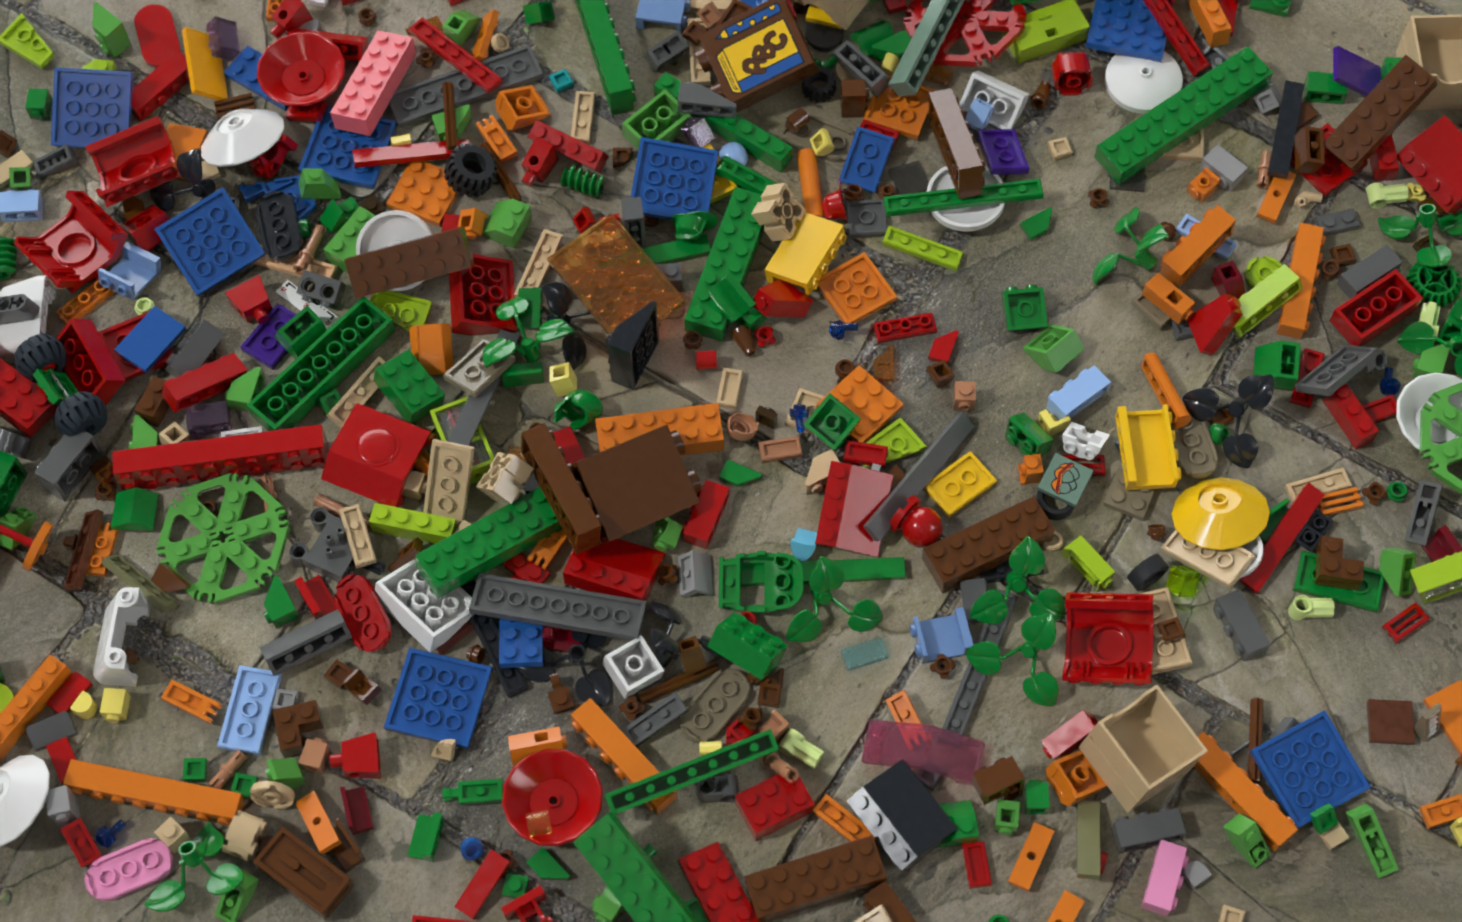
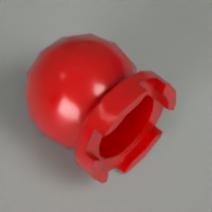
(919, 524)

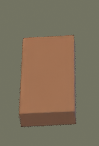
(780, 449)

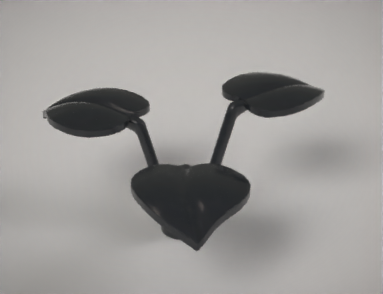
(189, 167)
(558, 298)
(1253, 390)
(666, 645)
(592, 685)

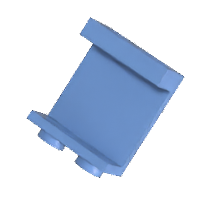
(662, 11)
(132, 272)
(941, 636)

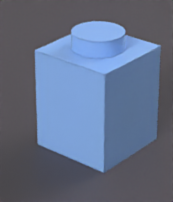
(979, 114)

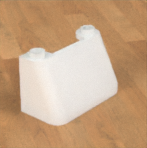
(13, 334)
(111, 660)

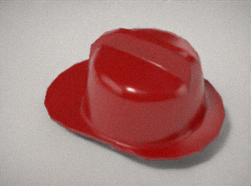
(833, 205)

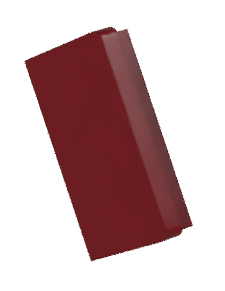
(1441, 544)
(357, 809)

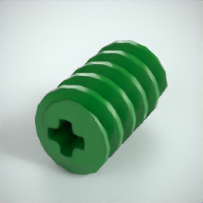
(582, 182)
(7, 258)

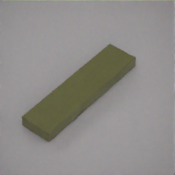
(135, 578)
(1088, 840)

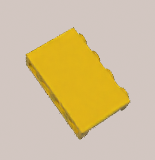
(807, 253)
(1147, 448)

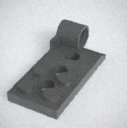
(1340, 368)

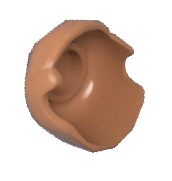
(742, 426)

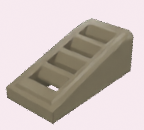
(1428, 723)

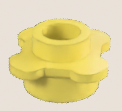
(1413, 196)

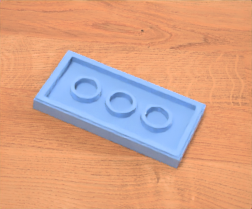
(249, 710)

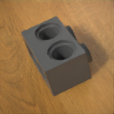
(666, 51)
(322, 285)

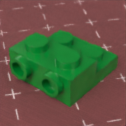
(1024, 308)

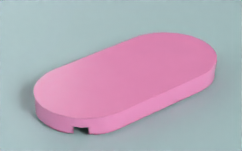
(129, 869)

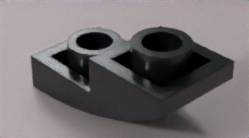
(1313, 531)

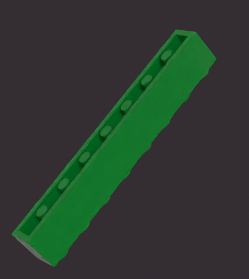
(754, 139)
(691, 772)

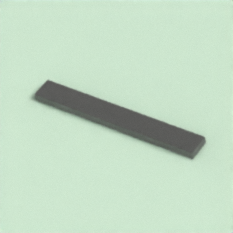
(476, 407)
(919, 475)
(974, 680)

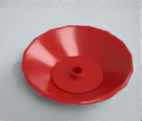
(297, 57)
(551, 776)

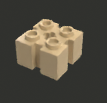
(778, 212)
(505, 478)

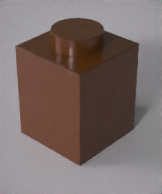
(691, 655)

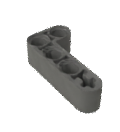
(17, 308)

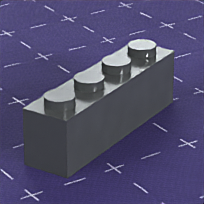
(305, 642)

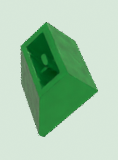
(300, 332)
(1279, 360)
(1027, 435)

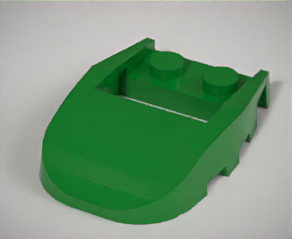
(781, 581)

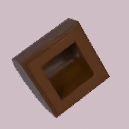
(797, 120)
(940, 373)

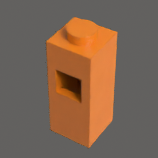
(1168, 298)
(532, 742)

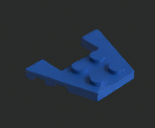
(288, 185)

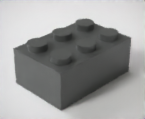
(68, 464)

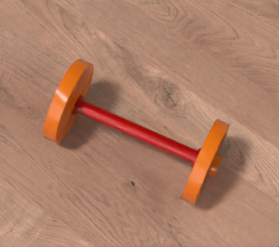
(36, 546)

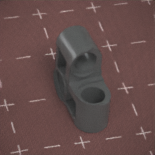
(723, 788)

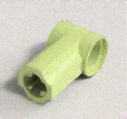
(1382, 195)
(1429, 314)
(1312, 608)
(796, 746)

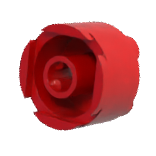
(1071, 73)

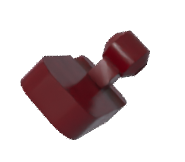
(558, 639)

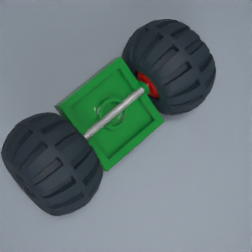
(41, 361)

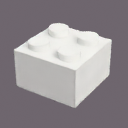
(633, 667)

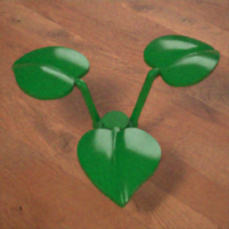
(1400, 226)
(1142, 254)
(1420, 337)
(501, 349)
(1023, 560)
(823, 579)
(1039, 634)
(225, 879)

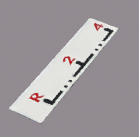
(288, 292)

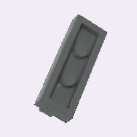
(655, 720)

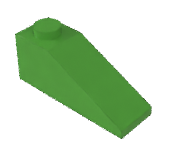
(1372, 840)

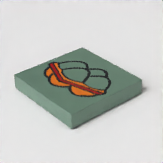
(1065, 480)

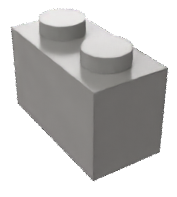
(1225, 166)
(62, 806)

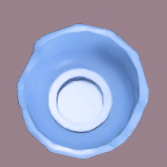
(734, 151)

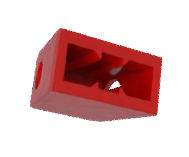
(288, 16)
(539, 161)
(250, 300)
(359, 757)

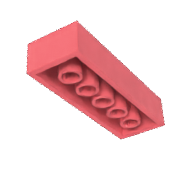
(373, 83)

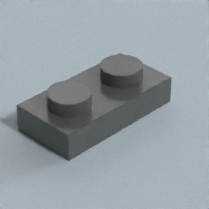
(1337, 222)

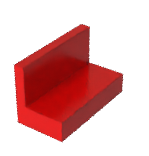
(316, 596)

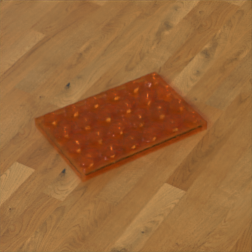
(613, 275)

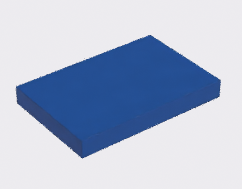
(866, 159)
(150, 339)

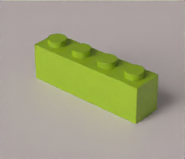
(1266, 298)
(411, 524)

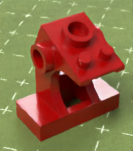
(270, 162)
(526, 906)

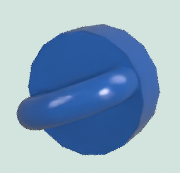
(471, 848)

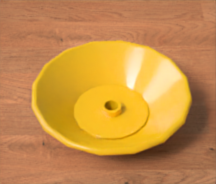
(1220, 513)

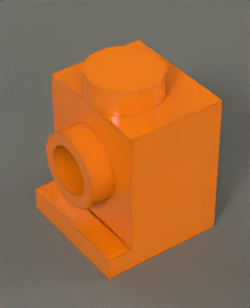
(1203, 185)
(473, 222)
(1030, 469)

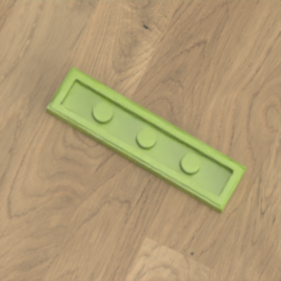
(922, 248)

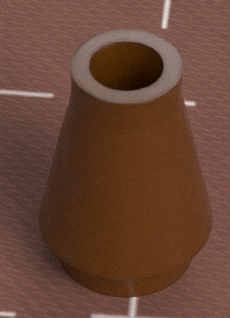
(1041, 96)
(743, 338)

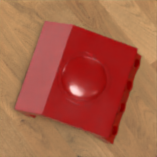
(133, 161)
(76, 244)
(375, 455)
(1109, 638)

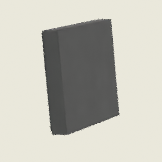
(866, 218)

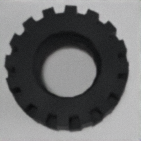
(823, 93)

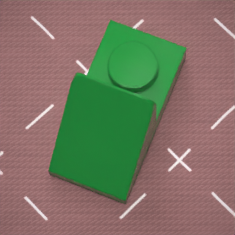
(337, 215)

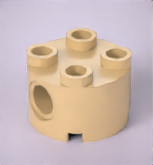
(244, 836)

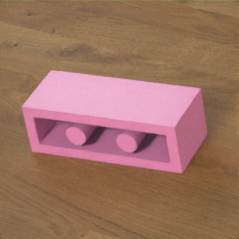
(1165, 878)

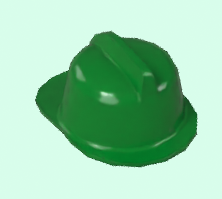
(691, 225)

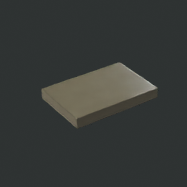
(471, 373)

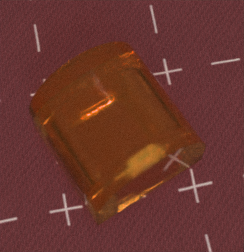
(538, 823)

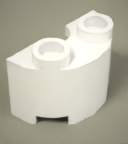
(1082, 443)

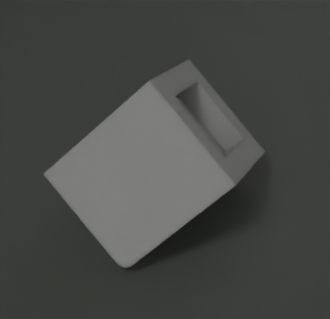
(1268, 98)

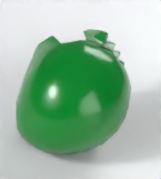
(580, 408)

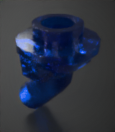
(838, 329)
(1389, 384)
(799, 412)
(105, 836)

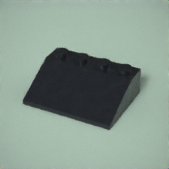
(633, 346)
(902, 815)

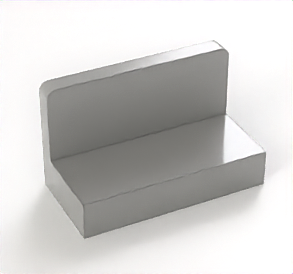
(695, 574)

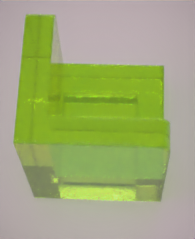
(1182, 581)

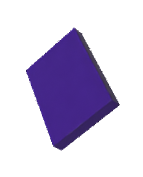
(1355, 71)
(1002, 151)
(262, 342)

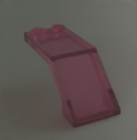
(923, 748)

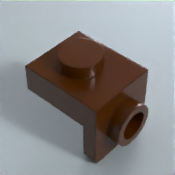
(361, 687)

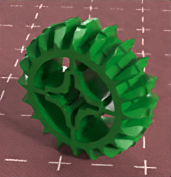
(1435, 291)

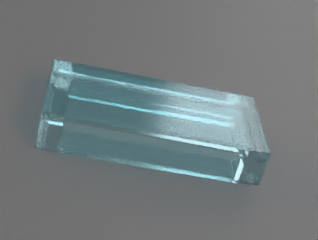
(864, 654)

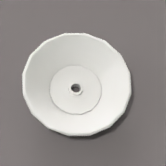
(241, 136)
(1414, 398)
(22, 795)

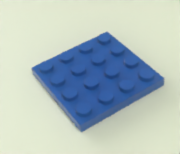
(1126, 30)
(89, 105)
(333, 149)
(673, 178)
(210, 241)
(438, 698)
(1309, 768)

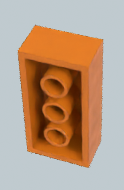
(1197, 246)

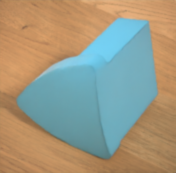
(803, 544)

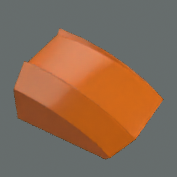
(521, 107)
(433, 347)
(1074, 778)

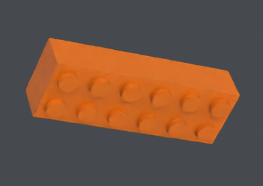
(697, 425)

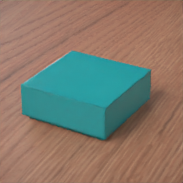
(561, 81)

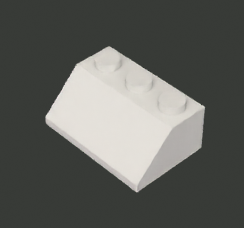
(1007, 99)

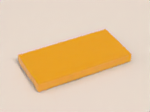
(204, 70)

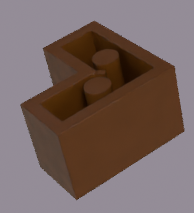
(1333, 569)
(293, 722)
(998, 781)

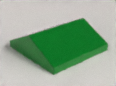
(135, 510)

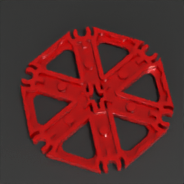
(971, 30)

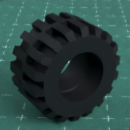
(465, 181)

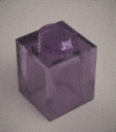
(697, 132)

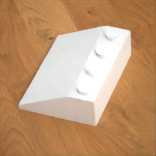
(418, 610)

